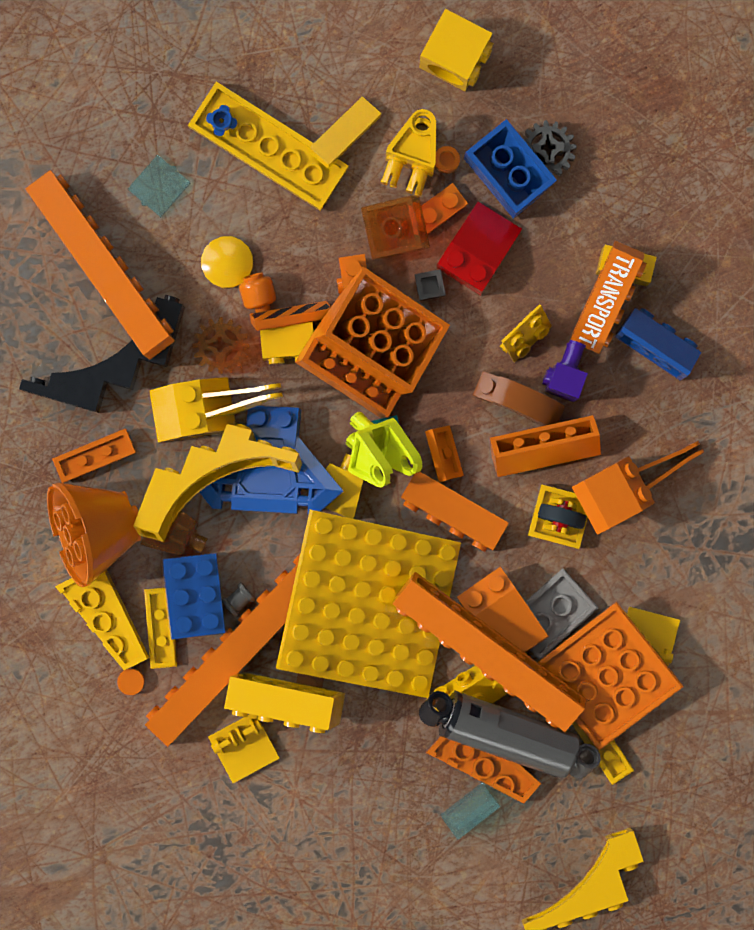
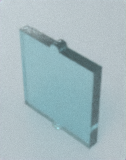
(159, 185)

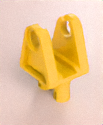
(414, 151)

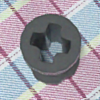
(238, 599)

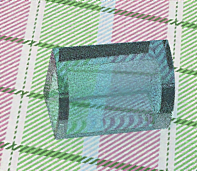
(470, 810)

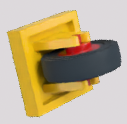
(558, 517)

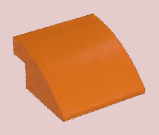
(373, 343)

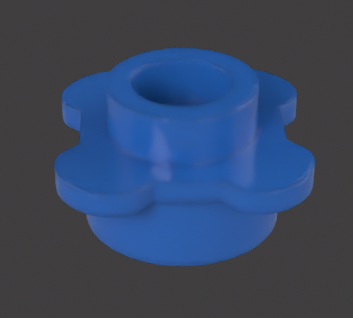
(222, 112)

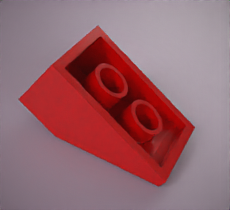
(478, 248)

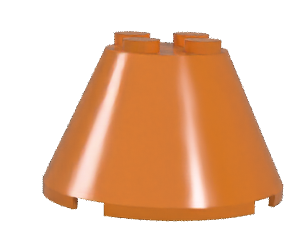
(92, 528)

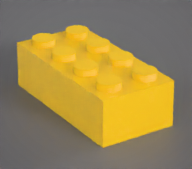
(284, 701)

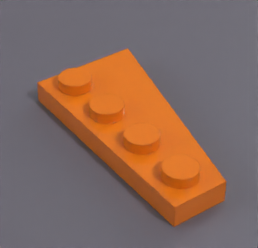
(492, 770)

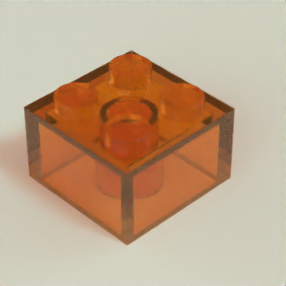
(395, 227)

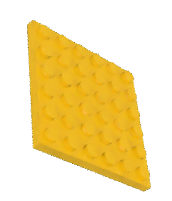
(343, 607)

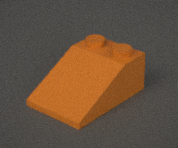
(504, 610)

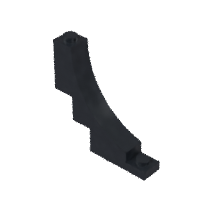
(87, 386)

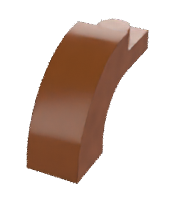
(518, 399)

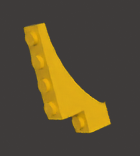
(598, 889)

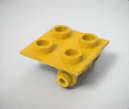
(531, 329)
(658, 630)
(243, 747)

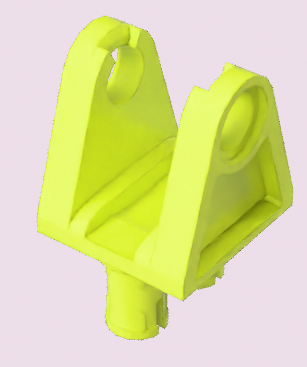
(382, 448)

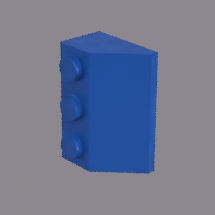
(509, 168)
(659, 343)

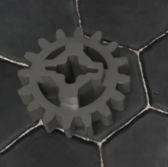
(559, 147)

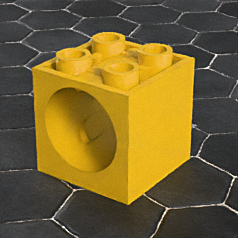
(456, 50)

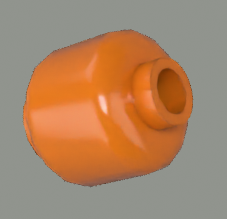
(257, 292)

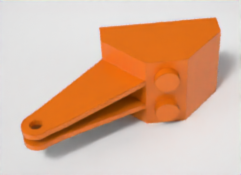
(619, 490)

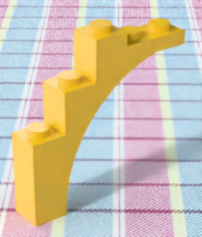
(172, 491)

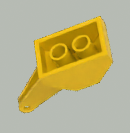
(200, 407)

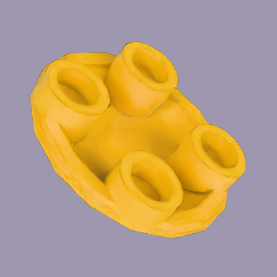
(226, 261)

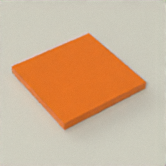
(614, 671)

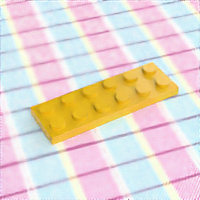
(269, 147)

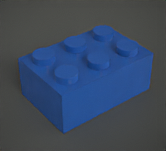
(193, 596)

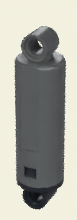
(508, 735)

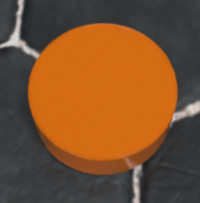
(447, 159)
(131, 681)

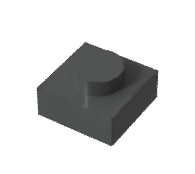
(430, 285)

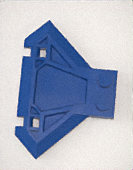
(274, 487)

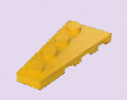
(107, 617)

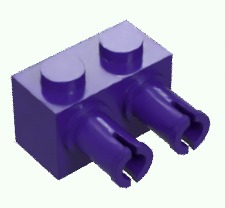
(565, 377)

